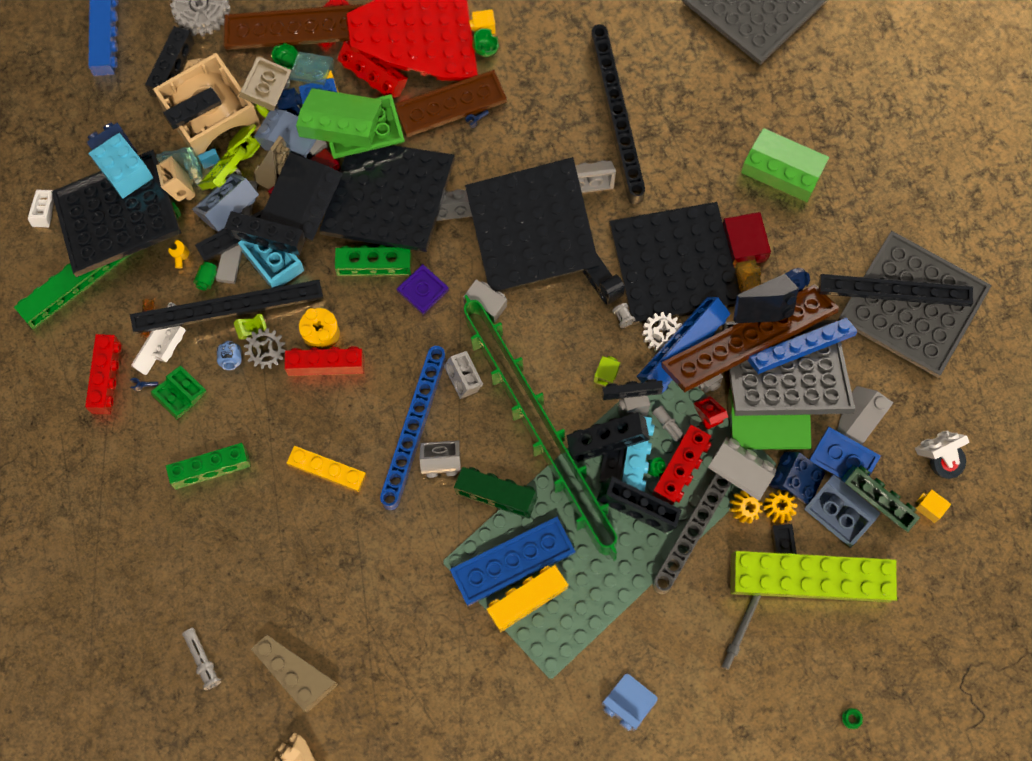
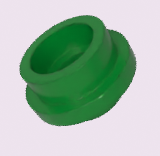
(858, 718)

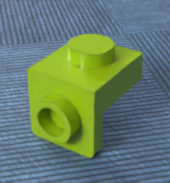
(245, 327)

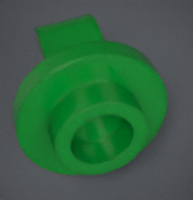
(657, 467)

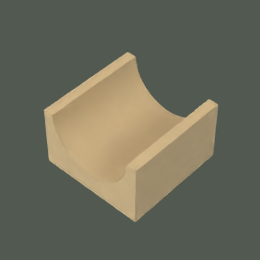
(205, 128)

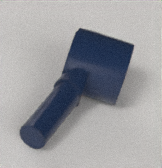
(476, 118)
(140, 384)

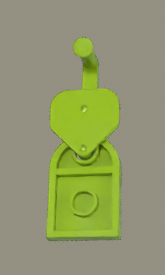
(234, 154)

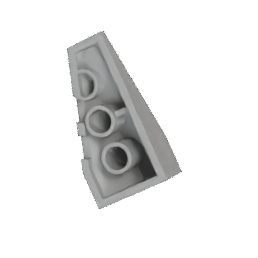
(869, 410)

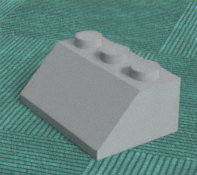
(596, 176)
(742, 468)

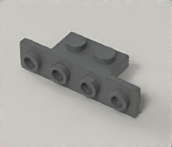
(454, 205)

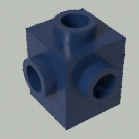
(290, 101)

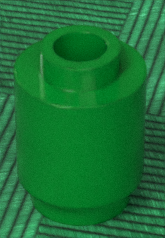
(205, 276)

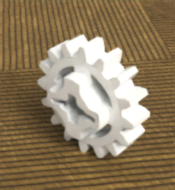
(654, 333)

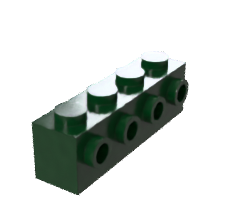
(496, 492)
(880, 498)

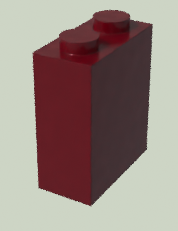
(747, 238)

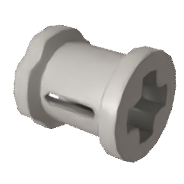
(623, 315)

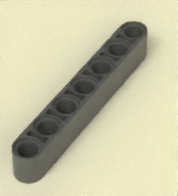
(687, 540)

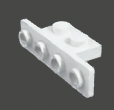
(158, 346)

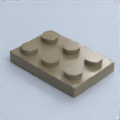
(265, 83)

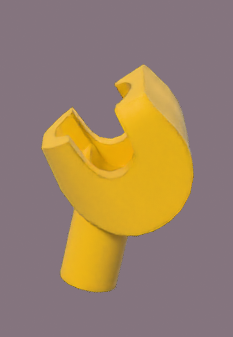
(180, 254)

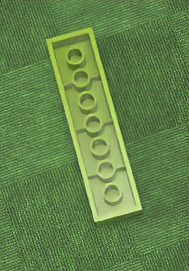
(813, 576)

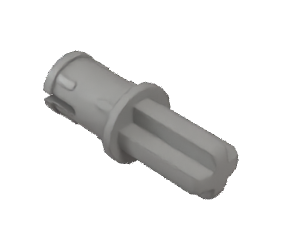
(668, 423)

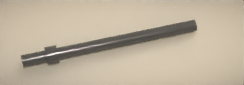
(733, 649)

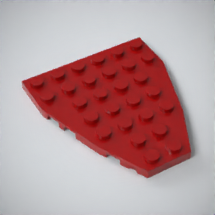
(416, 36)

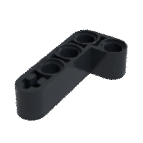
(607, 286)

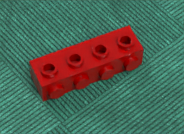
(372, 70)
(324, 362)
(103, 374)
(681, 465)

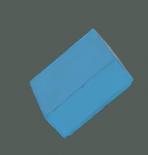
(209, 158)

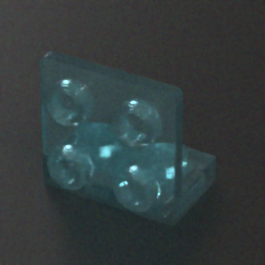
(312, 68)
(187, 160)

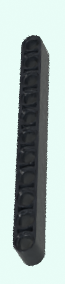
(617, 120)

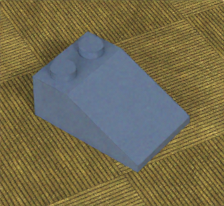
(283, 124)

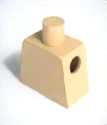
(175, 180)

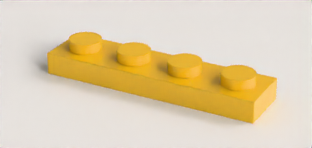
(326, 468)

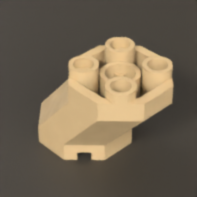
(293, 749)

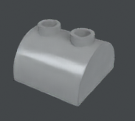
(440, 458)

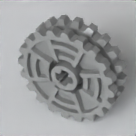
(200, 15)

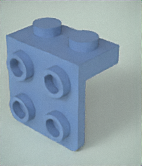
(629, 702)

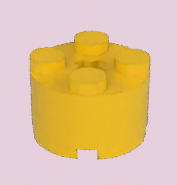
(315, 320)

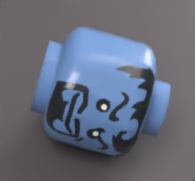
(229, 355)

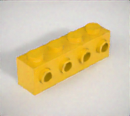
(527, 598)

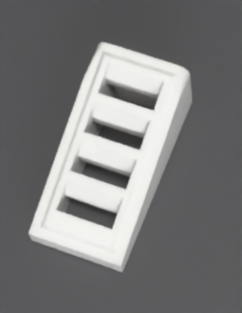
(41, 219)

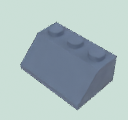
(231, 196)
(842, 511)

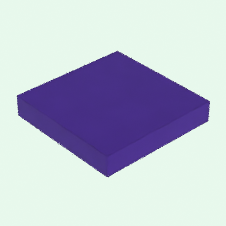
(423, 289)

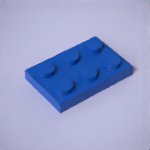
(838, 454)

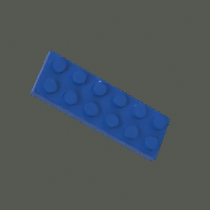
(512, 561)

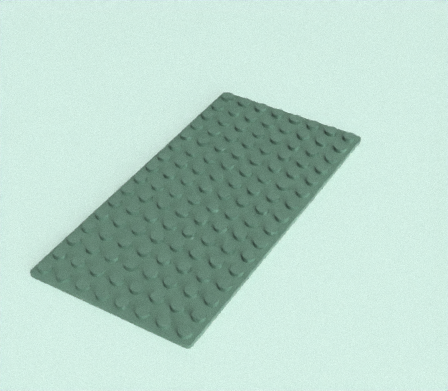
(597, 584)

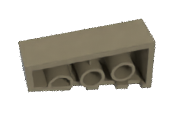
(298, 677)

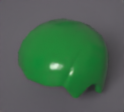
(485, 43)
(284, 55)

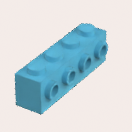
(635, 461)

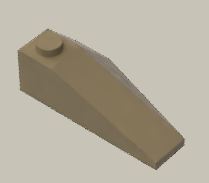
(271, 166)

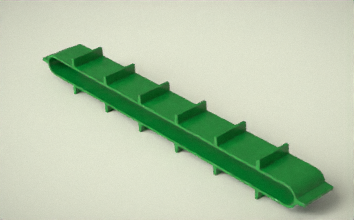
(475, 307)

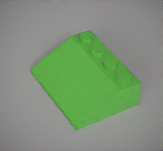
(339, 118)
(387, 131)
(784, 164)
(769, 430)

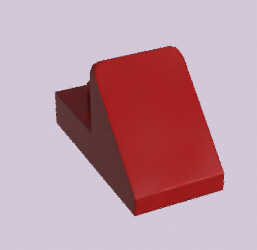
(710, 412)

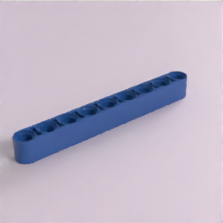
(413, 435)

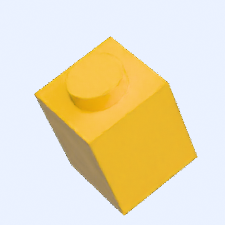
(483, 19)
(932, 505)

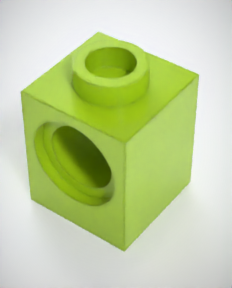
(607, 371)

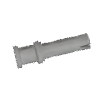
(207, 666)

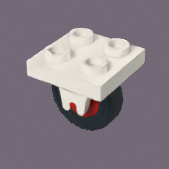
(945, 453)

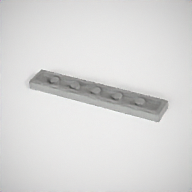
(231, 259)

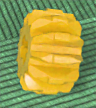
(739, 507)
(784, 514)

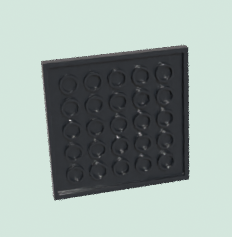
(389, 197)
(532, 225)
(105, 226)
(674, 261)

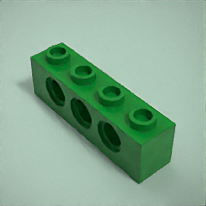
(364, 267)
(208, 466)

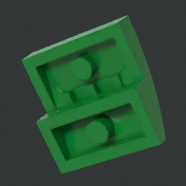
(178, 392)

